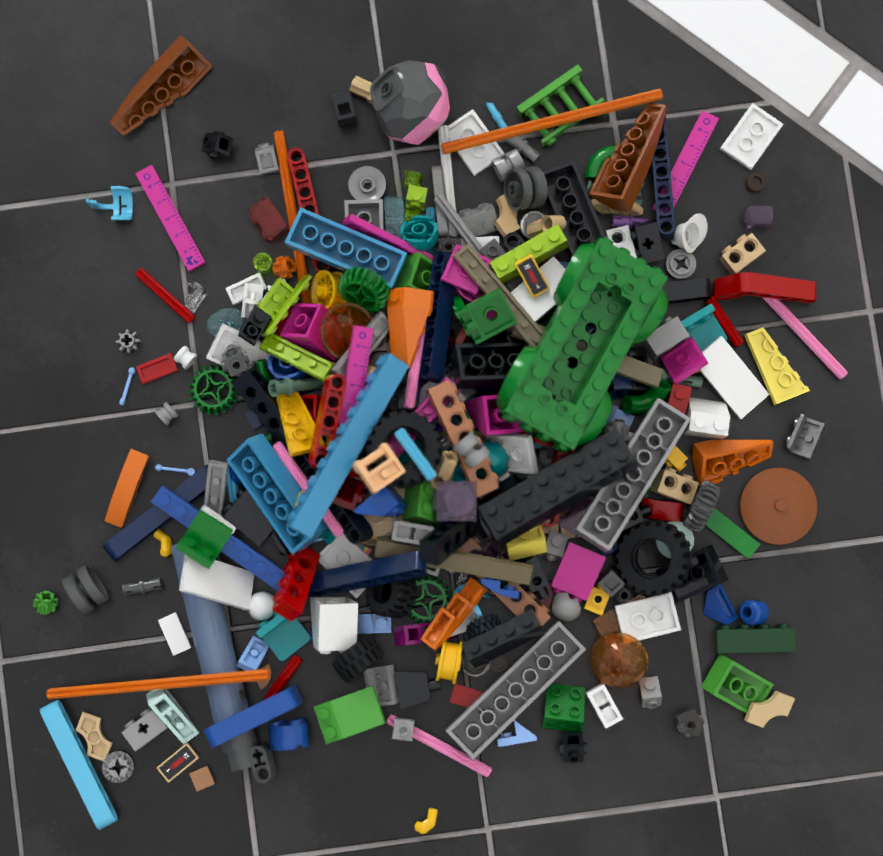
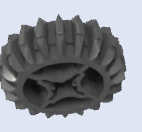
(702, 506)

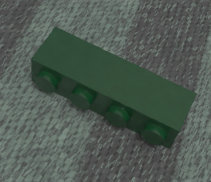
(754, 640)

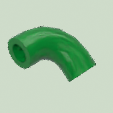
(596, 162)
(641, 403)

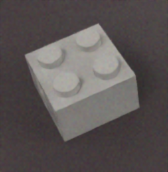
(666, 337)

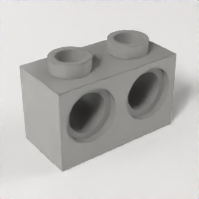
(409, 531)

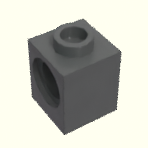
(611, 581)

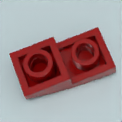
(664, 509)

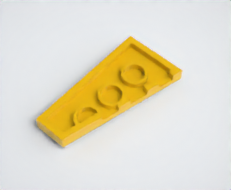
(296, 423)

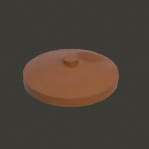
(778, 506)

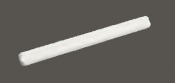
(447, 175)

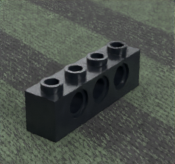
(254, 402)
(446, 539)

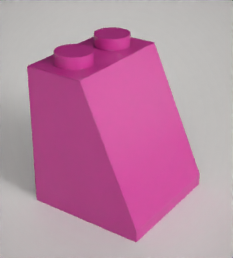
(303, 328)
(486, 416)
(577, 572)

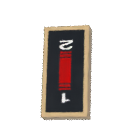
(178, 762)

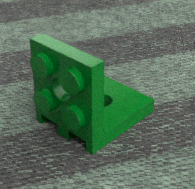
(474, 315)

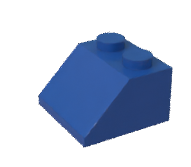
(385, 503)

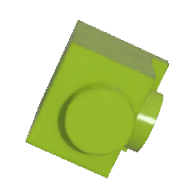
(416, 197)

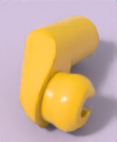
(166, 542)
(426, 825)

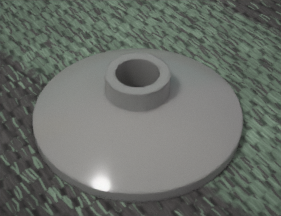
(363, 176)

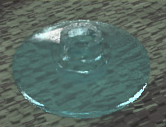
(228, 316)

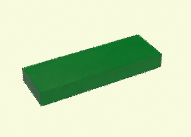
(732, 534)

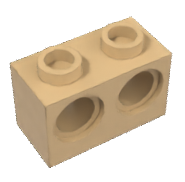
(744, 257)
(673, 489)

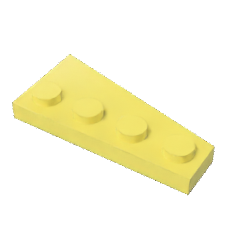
(774, 368)

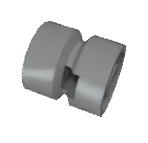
(510, 161)
(471, 450)

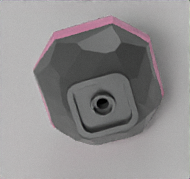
(410, 101)

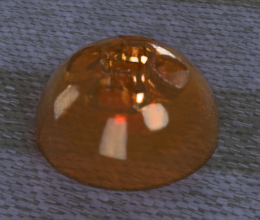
(343, 316)
(622, 652)

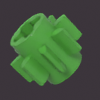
(45, 602)

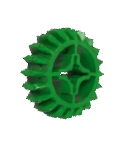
(364, 288)
(206, 392)
(443, 596)

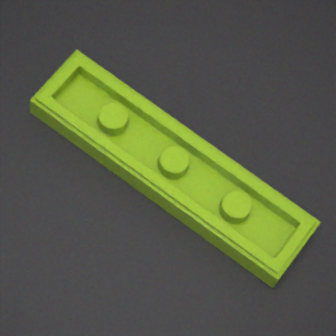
(296, 356)

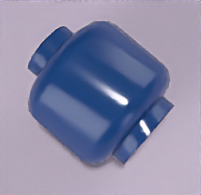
(754, 612)

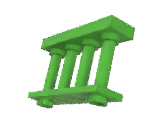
(543, 98)

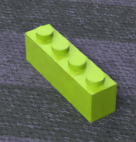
(541, 247)

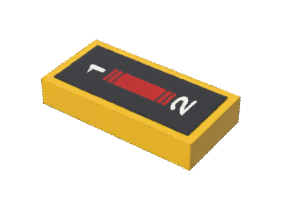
(531, 275)

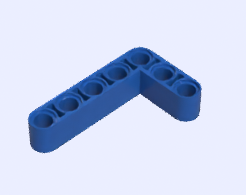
(253, 716)

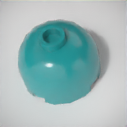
(420, 232)
(497, 457)

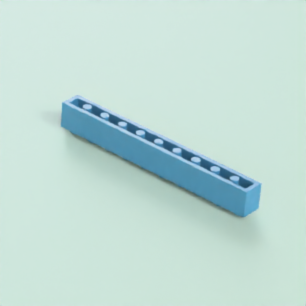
(347, 445)

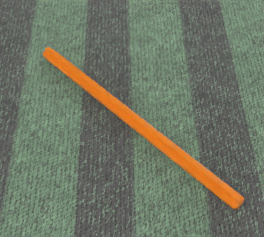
(552, 121)
(290, 206)
(158, 684)

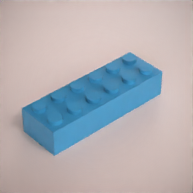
(344, 247)
(271, 488)

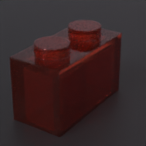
(268, 219)

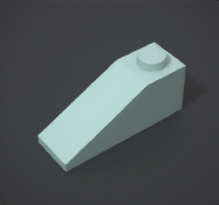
(172, 714)

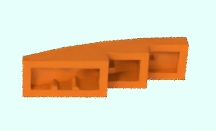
(126, 488)
(452, 616)

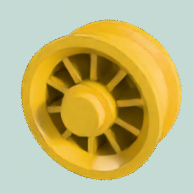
(325, 289)
(449, 661)

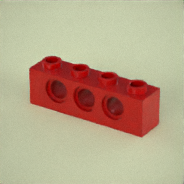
(295, 583)

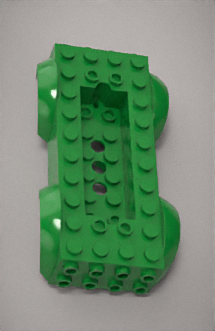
(626, 306)

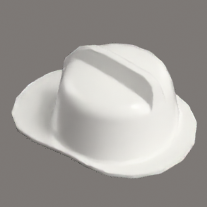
(691, 233)

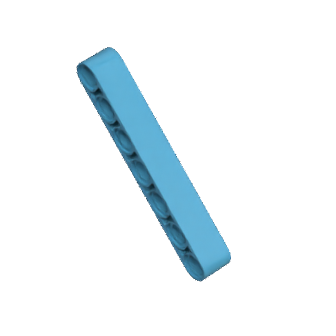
(78, 764)

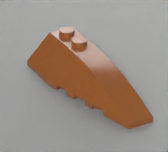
(164, 82)
(628, 166)

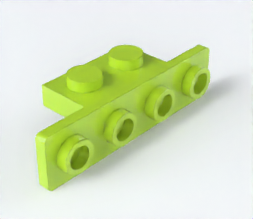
(279, 299)

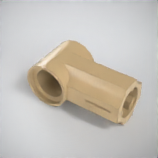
(361, 88)
(541, 225)
(446, 468)

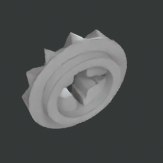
(689, 263)
(110, 761)

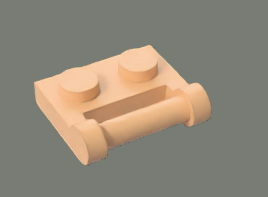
(382, 474)

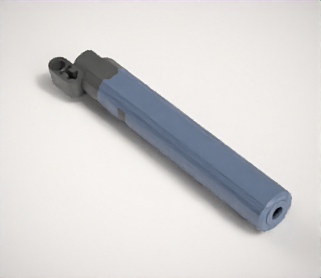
(217, 655)

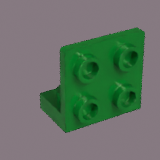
(204, 539)
(564, 708)

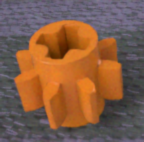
(284, 267)

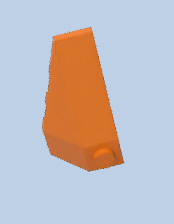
(406, 319)
(720, 458)

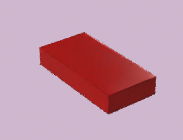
(157, 368)
(464, 695)

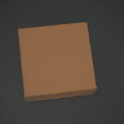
(202, 778)

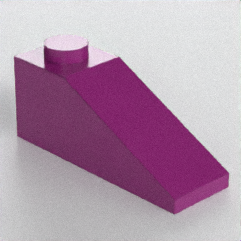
(411, 633)

